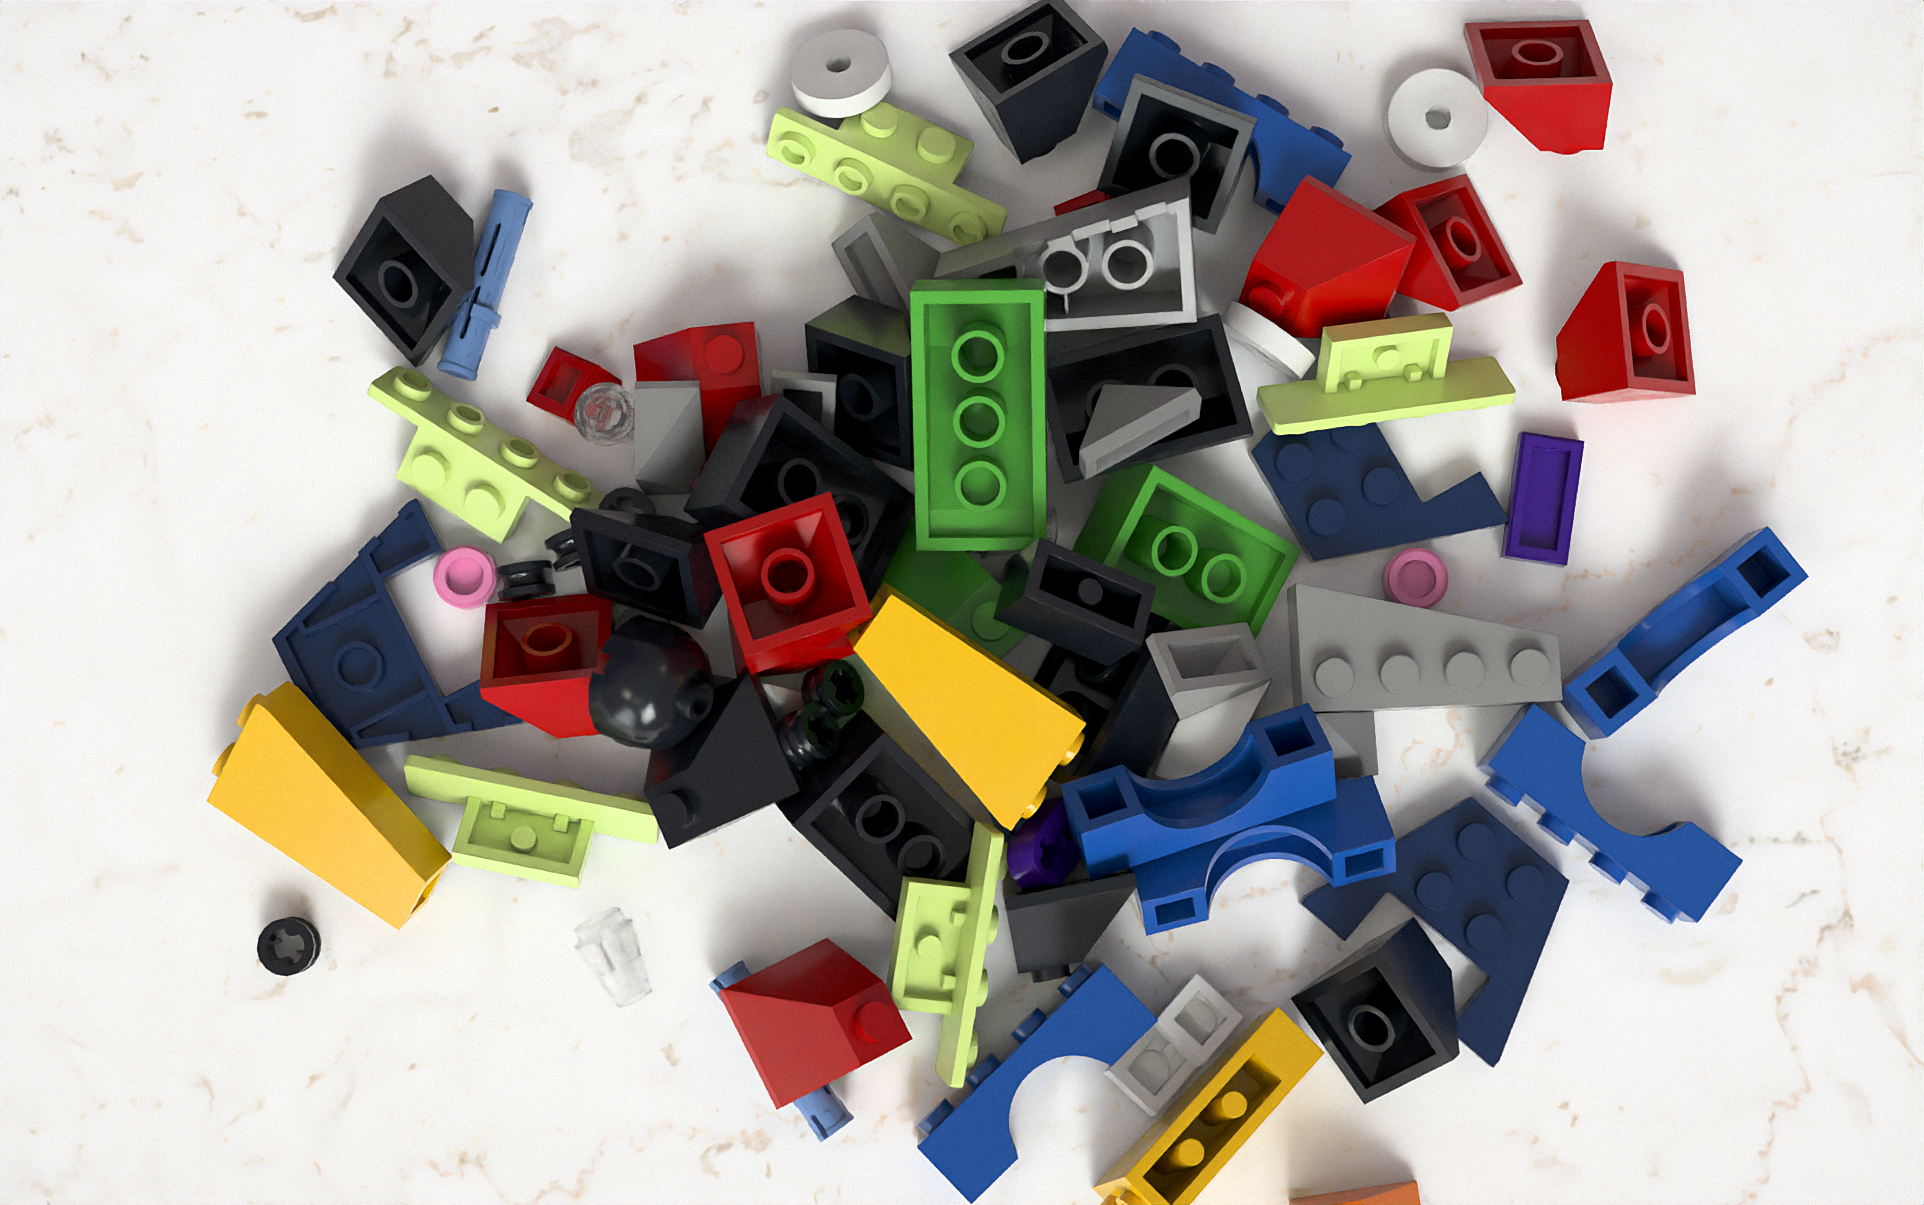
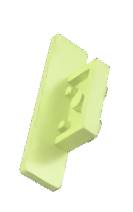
(893, 164)
(1383, 375)
(473, 463)
(527, 823)
(943, 947)

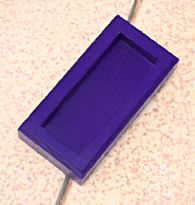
(1542, 499)

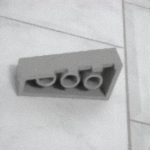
(1102, 263)
(1399, 657)

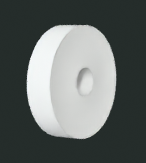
(840, 73)
(1439, 92)
(1266, 340)

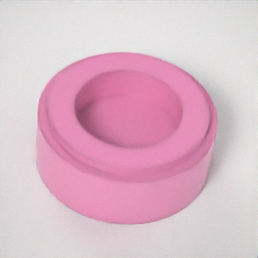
(466, 577)
(1415, 578)

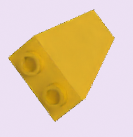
(973, 706)
(326, 806)
(1212, 1116)

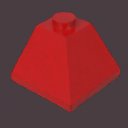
(1544, 80)
(1457, 246)
(1326, 263)
(1627, 338)
(719, 356)
(788, 581)
(543, 658)
(813, 1020)

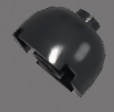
(651, 685)

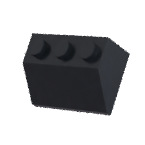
(1166, 356)
(1121, 703)

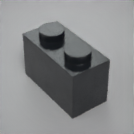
(1075, 602)

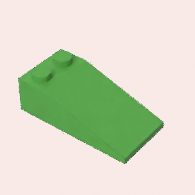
(979, 413)

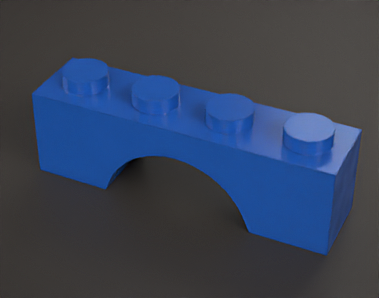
(1280, 147)
(1678, 631)
(1542, 765)
(1270, 772)
(1339, 839)
(973, 1136)

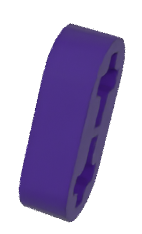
(1043, 848)

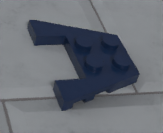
(1353, 498)
(361, 658)
(1479, 895)

